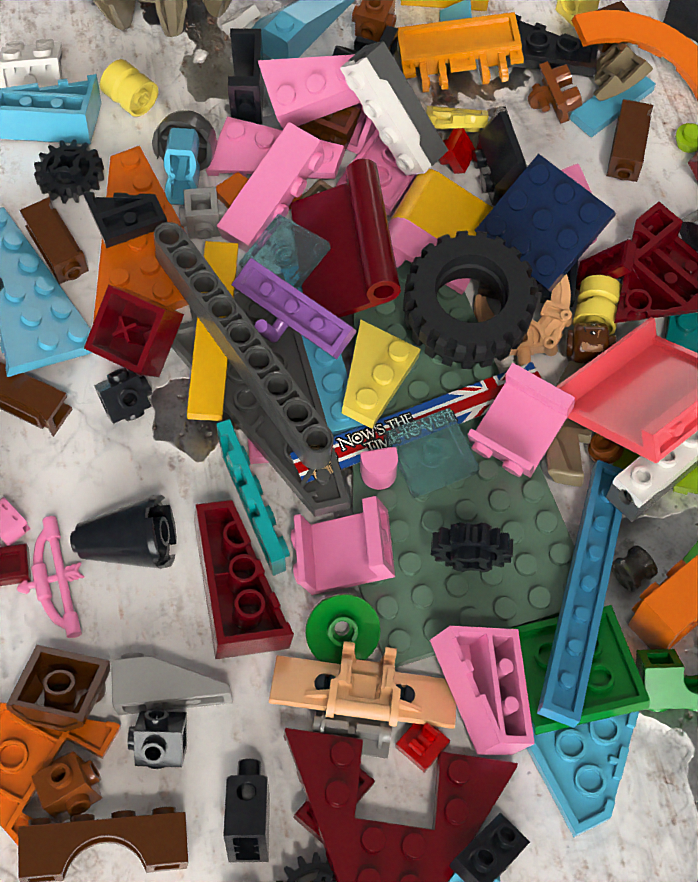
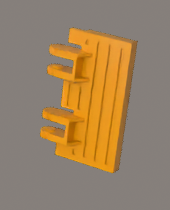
(460, 44)

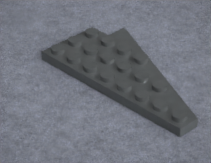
(321, 495)

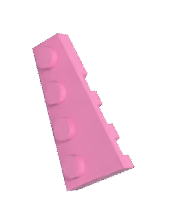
(245, 144)

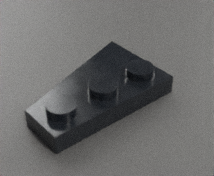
(544, 46)

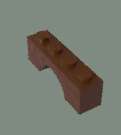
(50, 847)

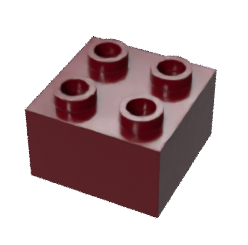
(133, 331)

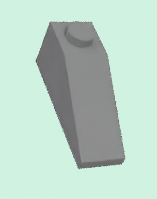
(150, 683)

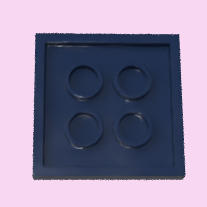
(547, 220)

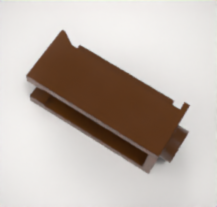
(630, 140)
(54, 241)
(33, 401)

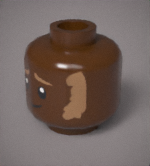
(588, 341)

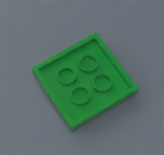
(613, 680)

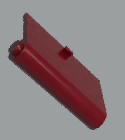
(361, 261)

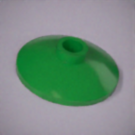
(362, 628)

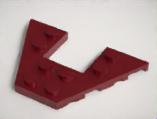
(388, 851)

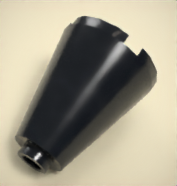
(129, 535)

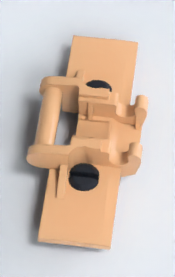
(363, 689)

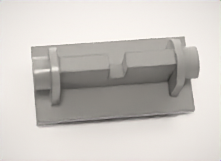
(375, 733)

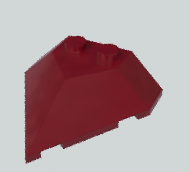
(662, 271)

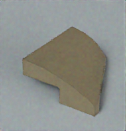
(618, 71)

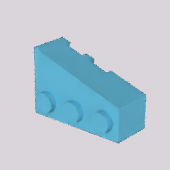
(50, 112)

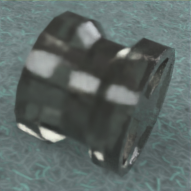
(634, 568)

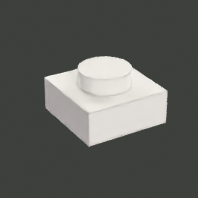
(241, 19)

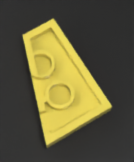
(376, 373)

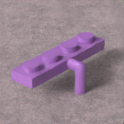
(291, 310)

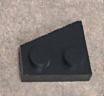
(124, 216)

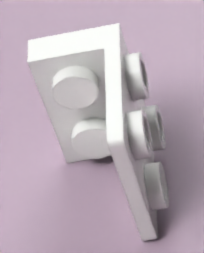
(30, 63)

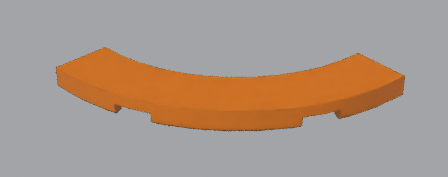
(644, 31)

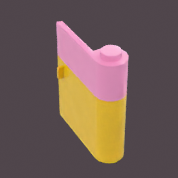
(432, 210)

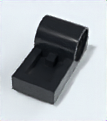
(490, 852)

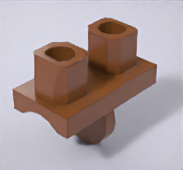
(551, 93)

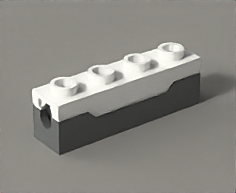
(394, 108)
(651, 480)

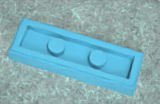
(597, 114)

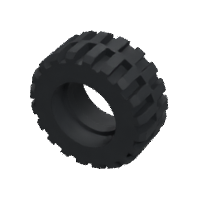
(473, 259)

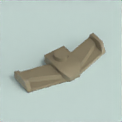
(564, 453)

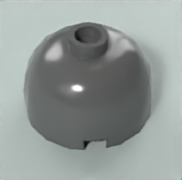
(189, 120)

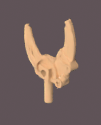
(541, 335)

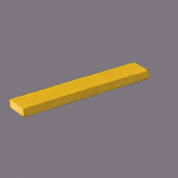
(209, 361)

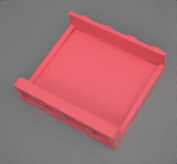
(638, 393)

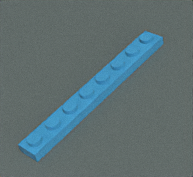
(582, 602)

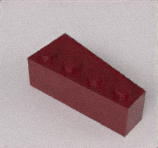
(239, 600)

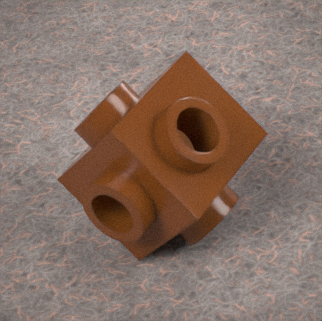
(373, 17)
(68, 786)

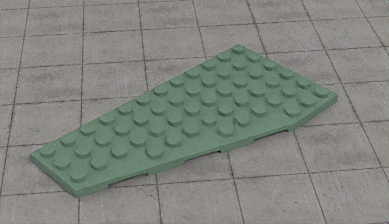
(424, 592)

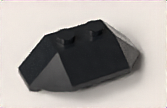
(498, 156)

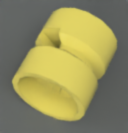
(129, 87)
(598, 301)

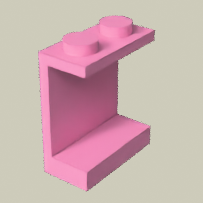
(521, 422)
(343, 549)

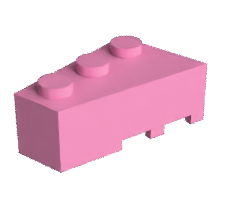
(307, 87)
(488, 686)

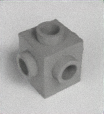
(201, 212)

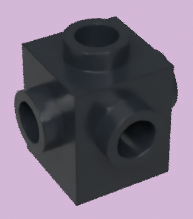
(124, 395)
(159, 738)

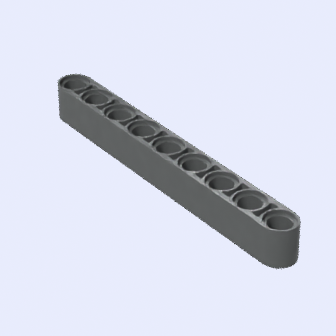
(194, 275)

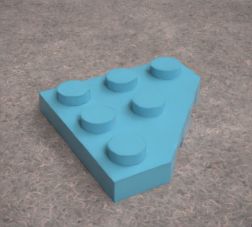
(584, 768)

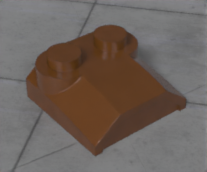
(58, 688)

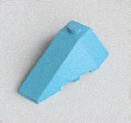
(297, 25)

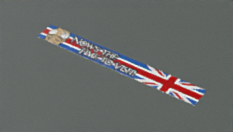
(464, 403)

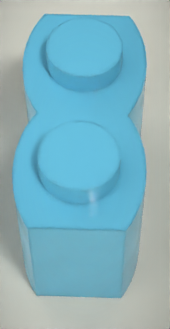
(181, 163)

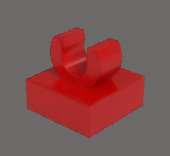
(459, 151)
(422, 745)

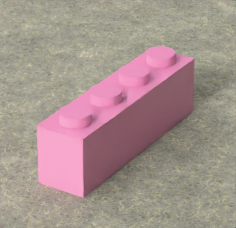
(272, 186)

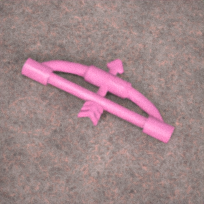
(41, 580)

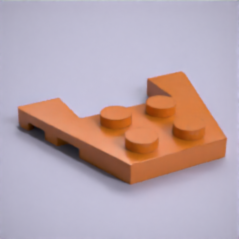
(31, 748)

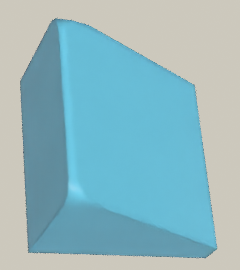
(457, 11)

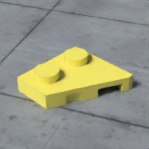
(447, 117)

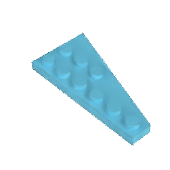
(35, 314)

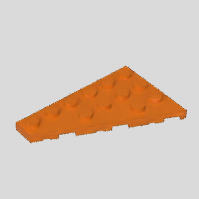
(134, 262)

